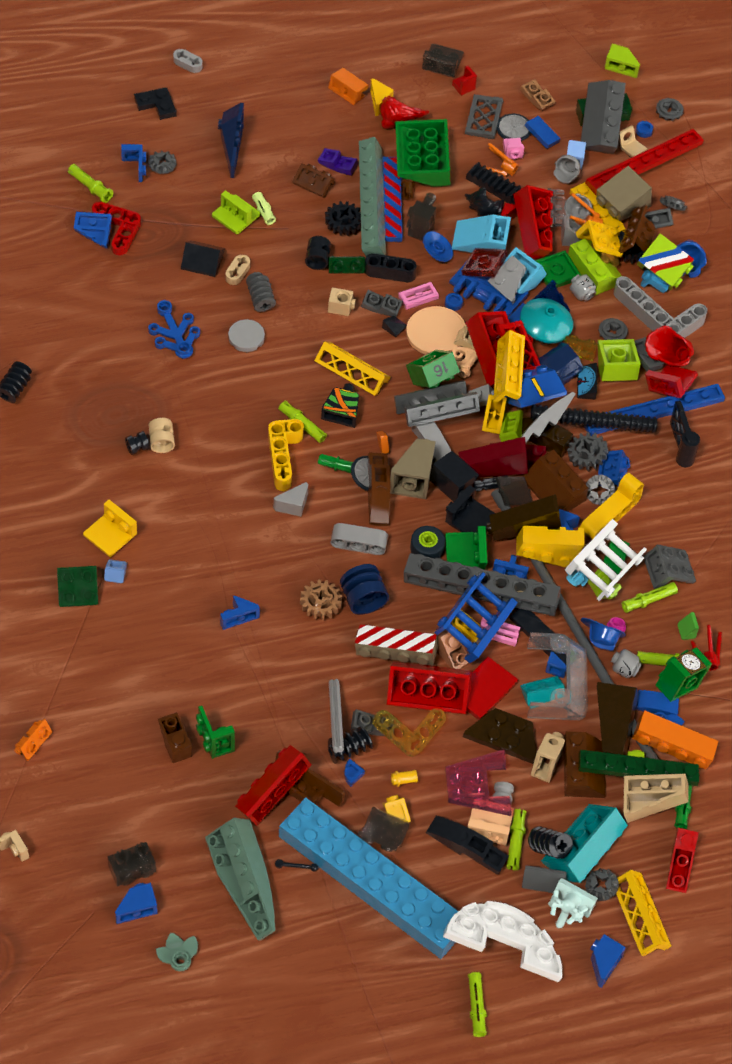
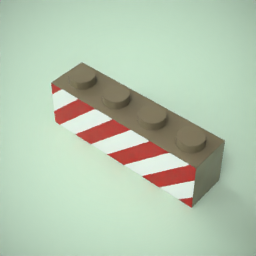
(396, 644)

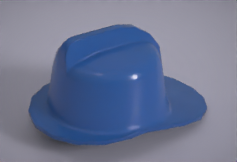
(601, 635)

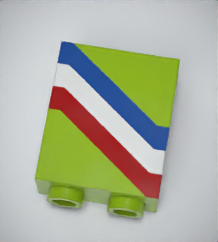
(666, 261)

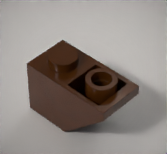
(175, 738)

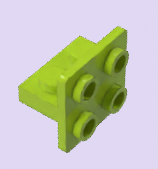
(235, 212)

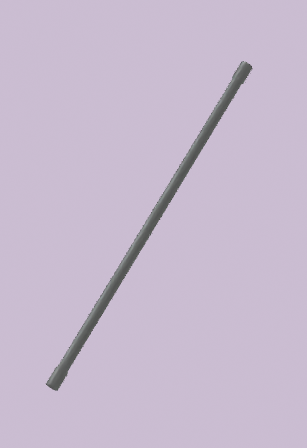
(575, 628)

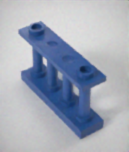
(494, 621)

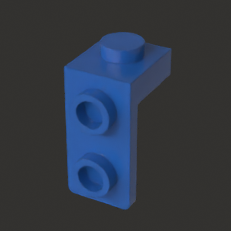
(135, 152)

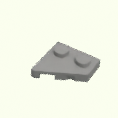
(509, 278)

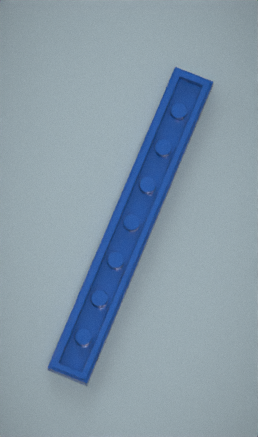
(664, 406)

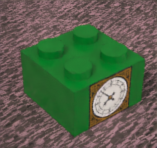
(683, 674)

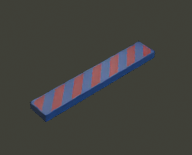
(392, 200)

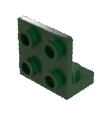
(77, 586)

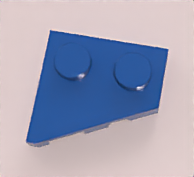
(94, 227)

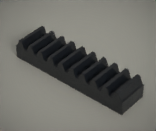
(492, 182)

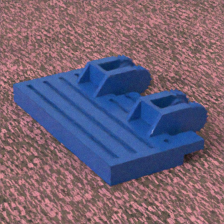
(485, 292)

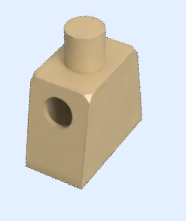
(551, 749)

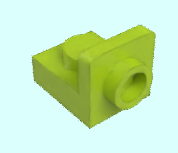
(606, 579)

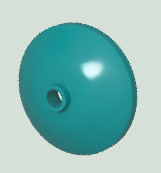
(546, 320)

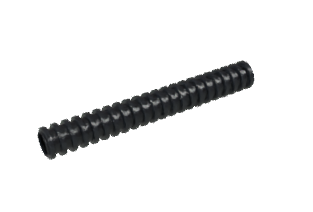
(601, 419)

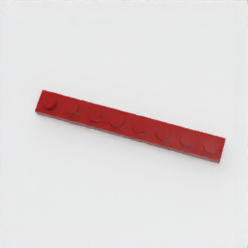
(649, 158)

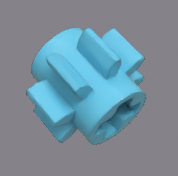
(577, 578)

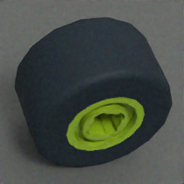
(428, 542)

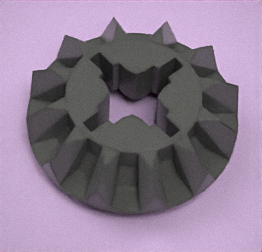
(665, 104)
(164, 167)
(673, 202)
(614, 324)
(599, 892)

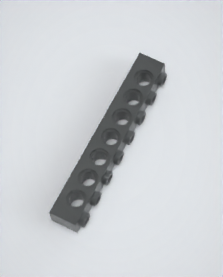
(493, 580)

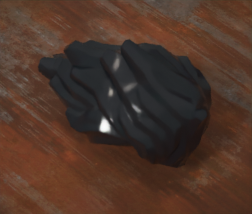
(484, 206)

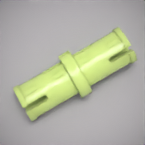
(264, 208)

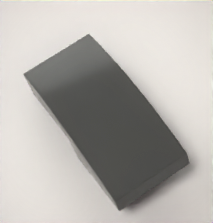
(383, 305)
(366, 721)

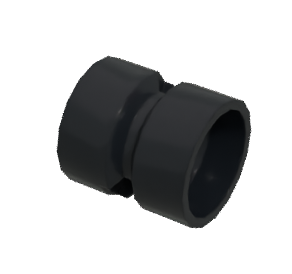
(318, 252)

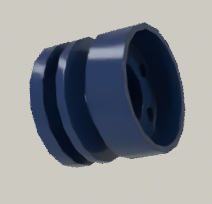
(364, 589)

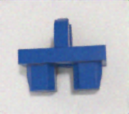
(510, 567)

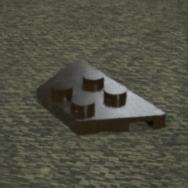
(505, 732)

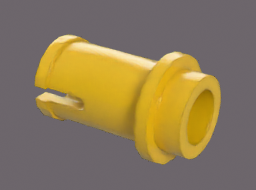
(404, 777)

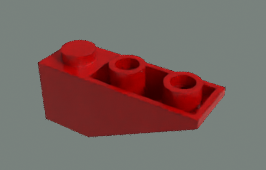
(681, 860)

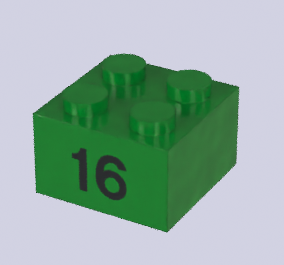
(433, 368)

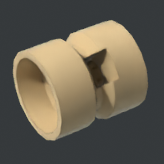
(161, 435)

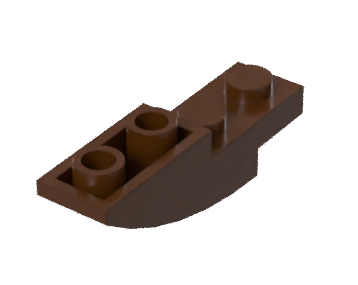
(378, 488)

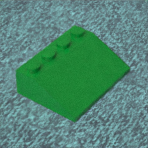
(423, 151)

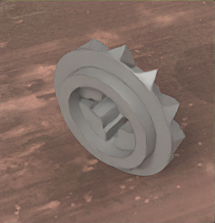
(605, 482)

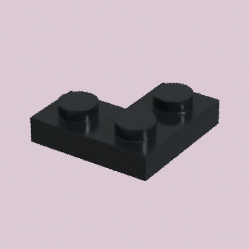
(156, 99)

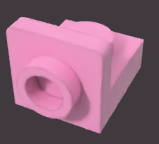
(513, 148)

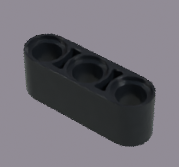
(390, 268)

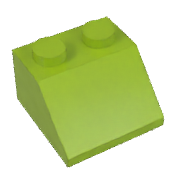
(618, 360)

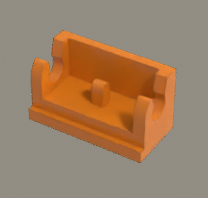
(347, 86)

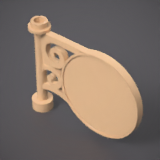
(436, 330)

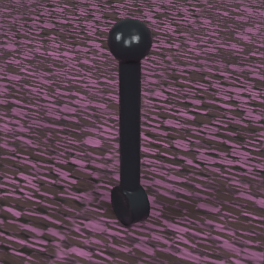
(279, 864)

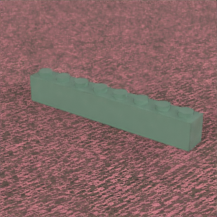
(372, 197)

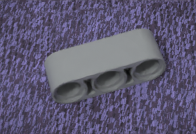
(359, 539)

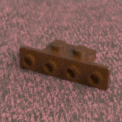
(639, 230)
(315, 787)

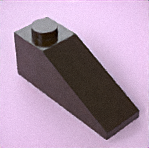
(552, 437)

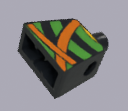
(341, 406)

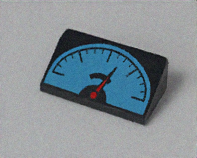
(587, 382)

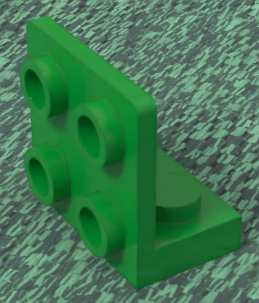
(467, 548)
(216, 742)

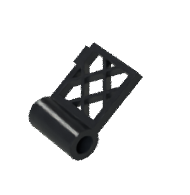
(685, 438)

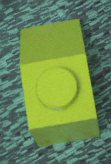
(622, 61)

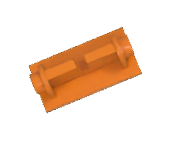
(37, 736)

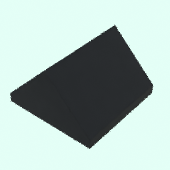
(202, 258)
(452, 475)

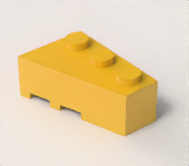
(549, 545)

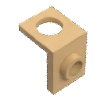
(631, 145)

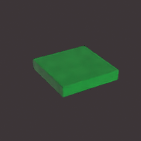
(558, 268)

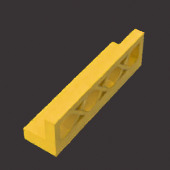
(354, 361)
(509, 366)
(648, 912)

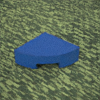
(352, 772)

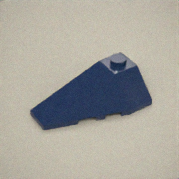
(231, 134)

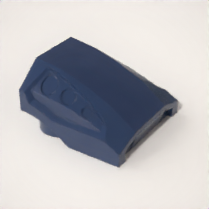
(563, 361)

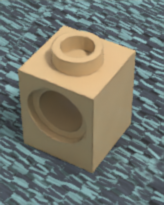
(341, 302)

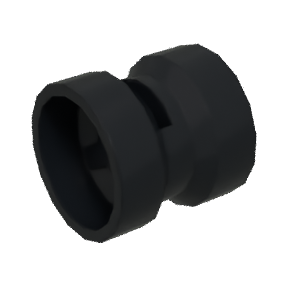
(137, 442)

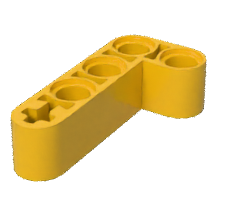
(279, 436)
(615, 507)

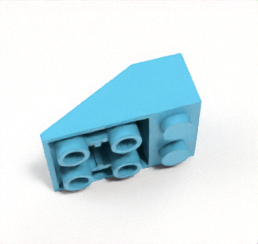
(481, 232)

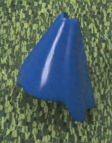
(697, 253)

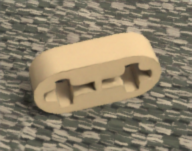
(234, 268)

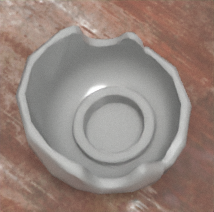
(566, 169)
(575, 209)

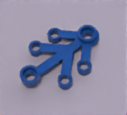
(164, 309)

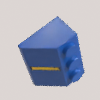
(538, 386)

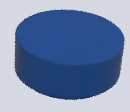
(644, 129)
(453, 301)

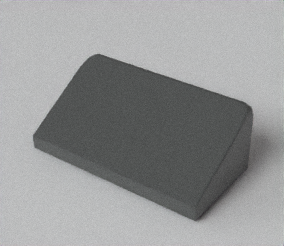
(660, 218)
(541, 878)

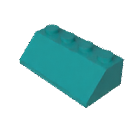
(591, 837)

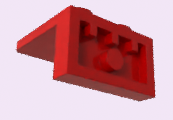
(671, 380)

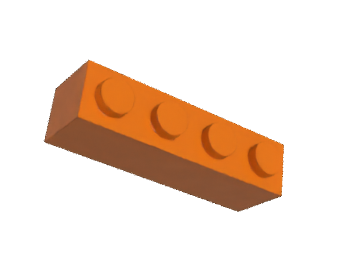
(675, 740)

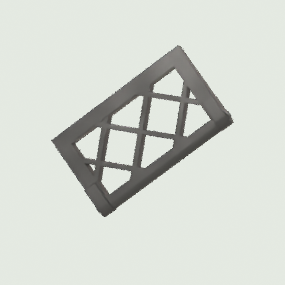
(480, 132)

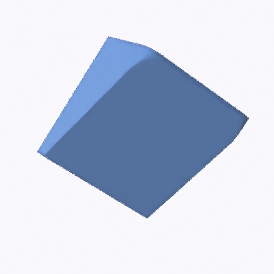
(115, 571)

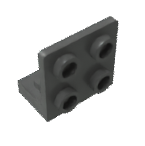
(668, 564)

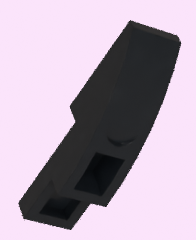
(468, 842)

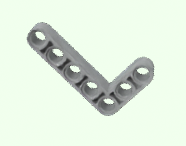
(654, 315)

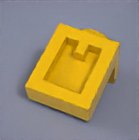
(397, 807)

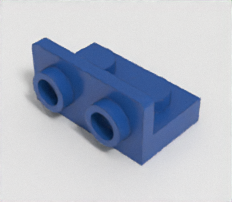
(615, 466)

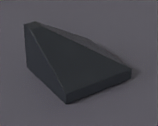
(393, 325)

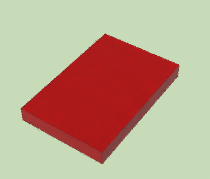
(488, 687)

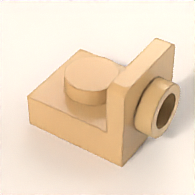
(17, 846)

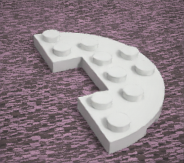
(510, 927)

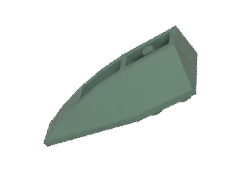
(244, 873)

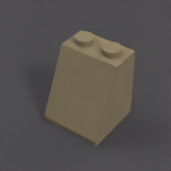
(624, 194)
(413, 470)

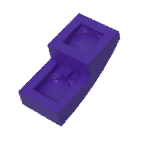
(333, 160)

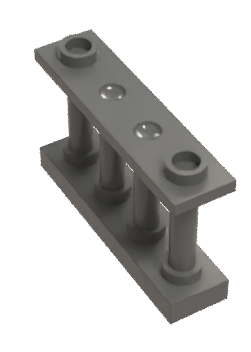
(436, 403)

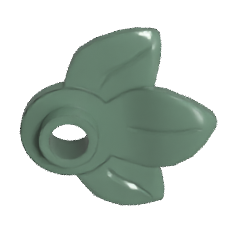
(176, 950)

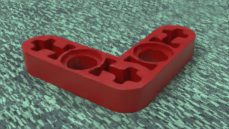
(125, 225)

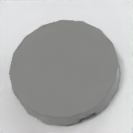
(246, 335)

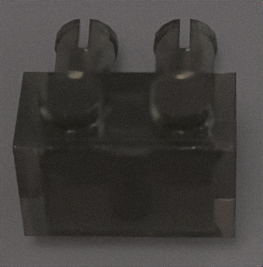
(422, 217)
(132, 864)

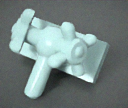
(571, 901)

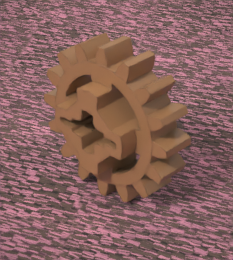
(320, 599)

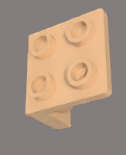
(491, 825)

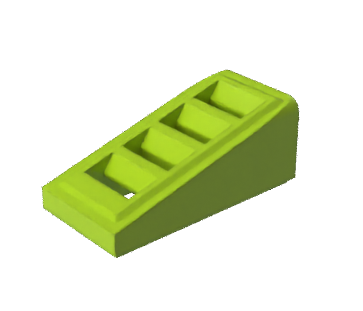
(513, 428)

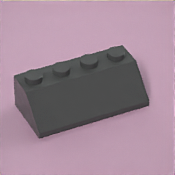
(603, 115)

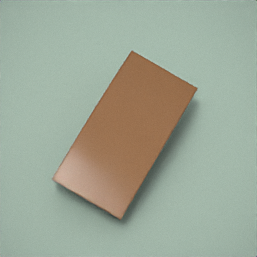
(536, 95)

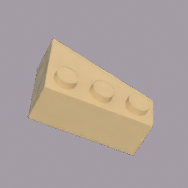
(653, 794)

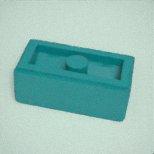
(541, 689)

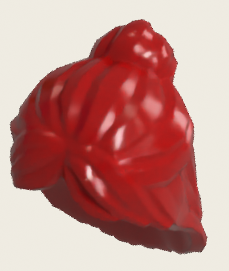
(393, 110)
(669, 347)

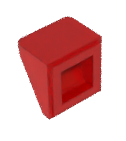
(509, 210)

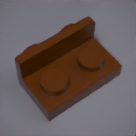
(312, 179)

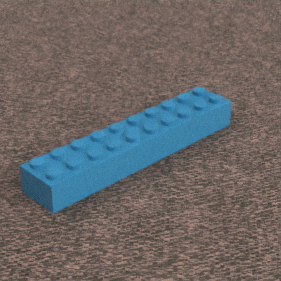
(369, 875)

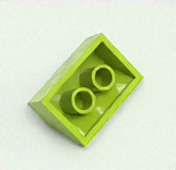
(589, 262)

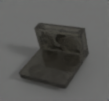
(442, 60)
(384, 829)

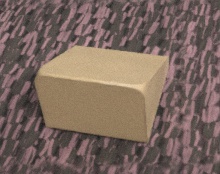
(463, 338)

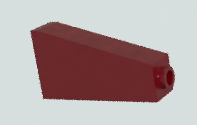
(498, 458)

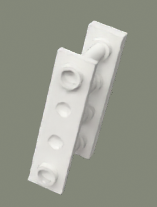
(599, 544)

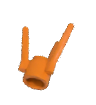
(508, 165)
(595, 217)

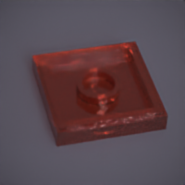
(484, 262)

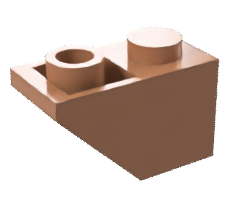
(451, 650)

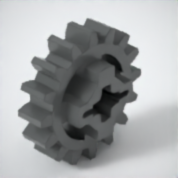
(587, 451)

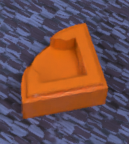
(383, 442)

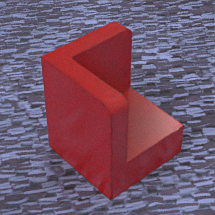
(466, 82)

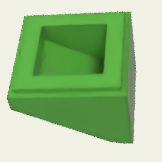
(688, 627)

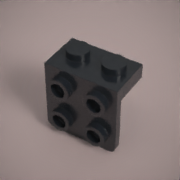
(466, 513)

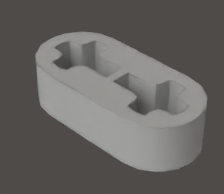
(187, 60)

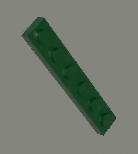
(631, 765)

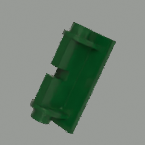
(346, 264)

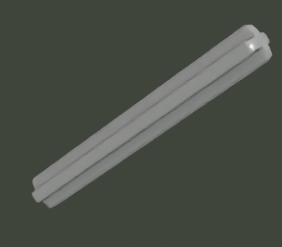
(336, 716)

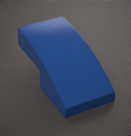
(656, 702)

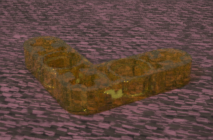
(408, 736)

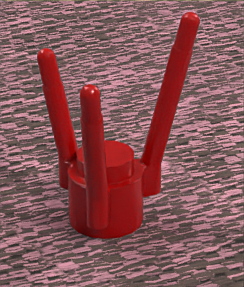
(710, 655)

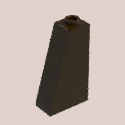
(535, 513)
(616, 714)

